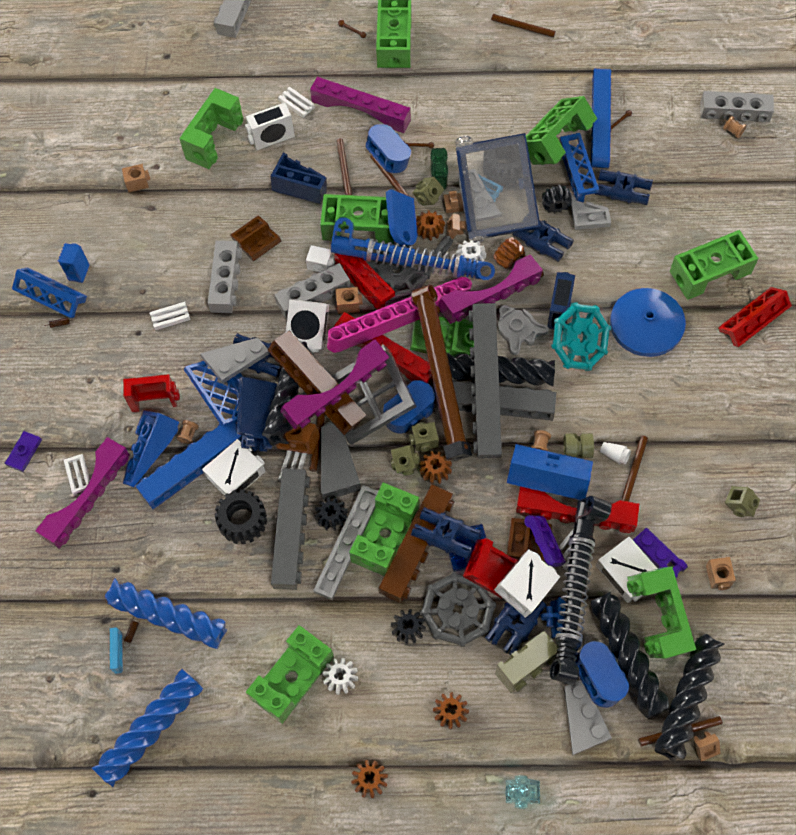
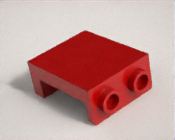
(149, 389)
(488, 566)

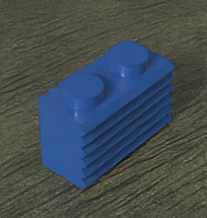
(73, 262)

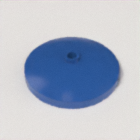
(647, 322)

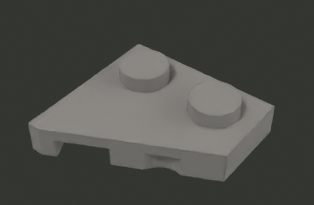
(589, 215)

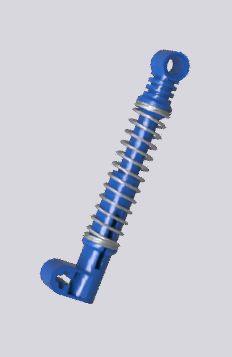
(403, 255)

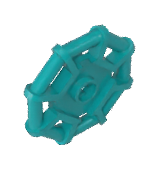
(590, 336)

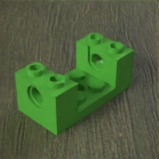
(394, 34)
(568, 115)
(196, 140)
(373, 217)
(696, 268)
(393, 512)
(678, 636)
(304, 656)

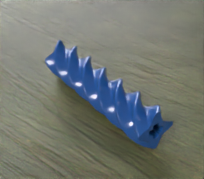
(161, 612)
(147, 728)

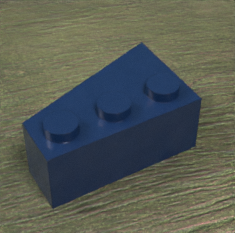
(298, 181)

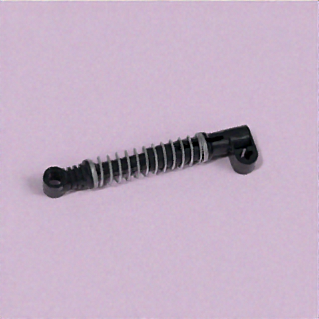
(588, 513)

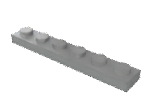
(340, 557)

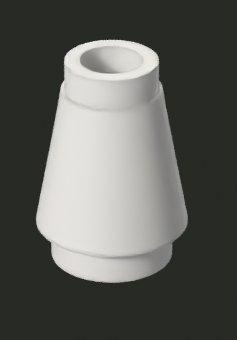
(616, 452)

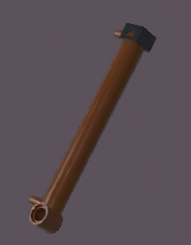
(425, 301)

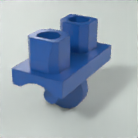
(552, 616)

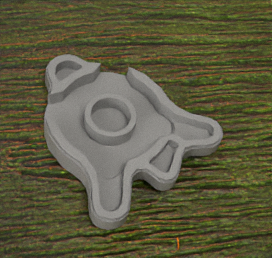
(519, 327)

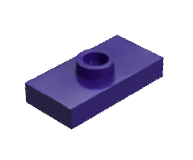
(23, 451)

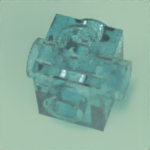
(517, 791)

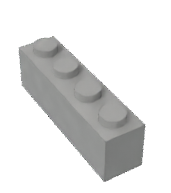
(231, 17)

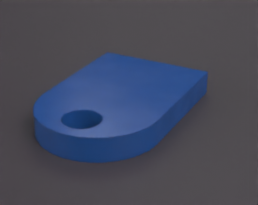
(401, 218)

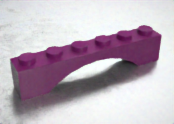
(333, 94)
(456, 304)
(303, 407)
(59, 525)

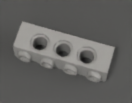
(739, 105)
(322, 292)
(224, 302)

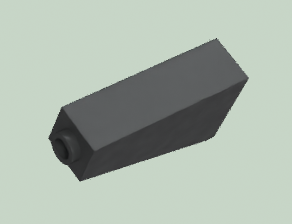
(337, 466)

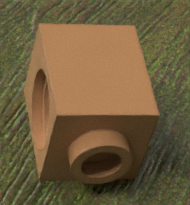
(136, 177)
(345, 294)
(723, 565)

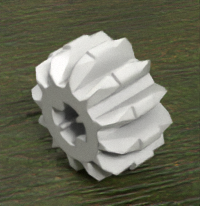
(472, 251)
(333, 672)

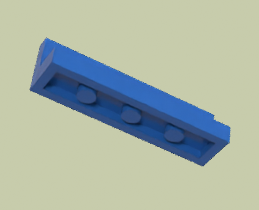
(572, 169)
(52, 287)

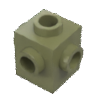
(428, 191)
(424, 436)
(400, 455)
(742, 501)

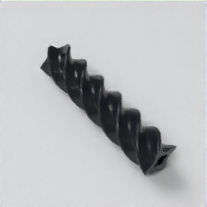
(515, 370)
(276, 423)
(631, 660)
(689, 693)

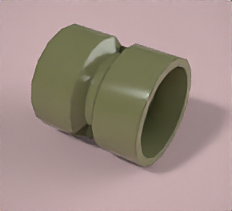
(579, 445)

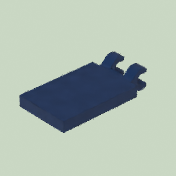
(253, 409)

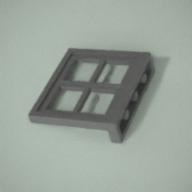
(380, 419)

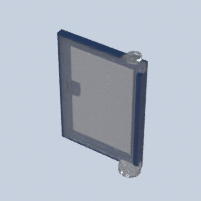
(497, 186)

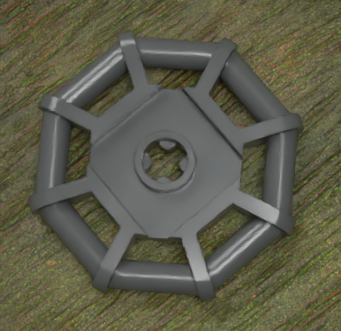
(400, 279)
(453, 620)

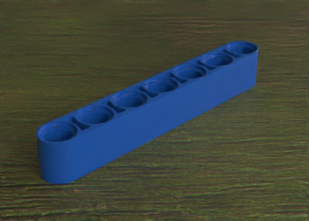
(602, 126)

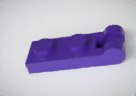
(545, 540)
(658, 552)

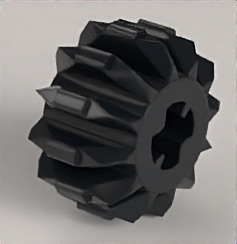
(556, 199)
(334, 520)
(407, 619)

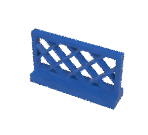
(233, 387)

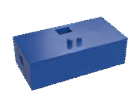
(550, 472)

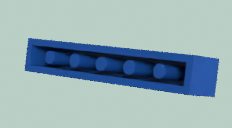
(186, 466)

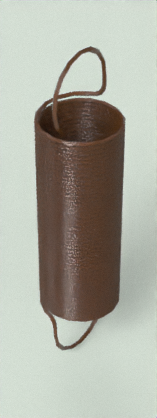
(59, 322)
(131, 632)

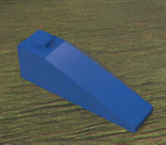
(154, 435)

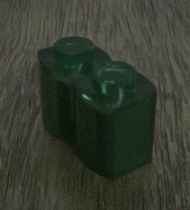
(439, 166)

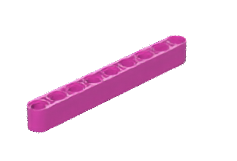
(385, 319)

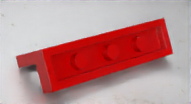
(366, 280)
(757, 317)

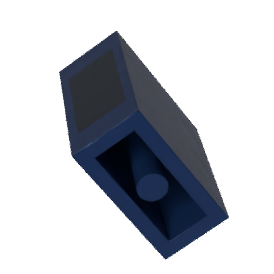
(561, 297)

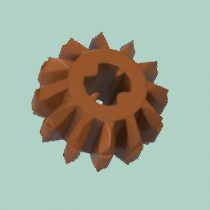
(430, 225)
(508, 252)
(442, 470)
(448, 717)
(377, 779)

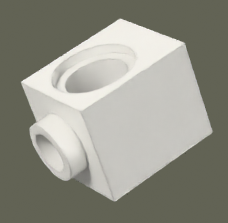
(319, 259)

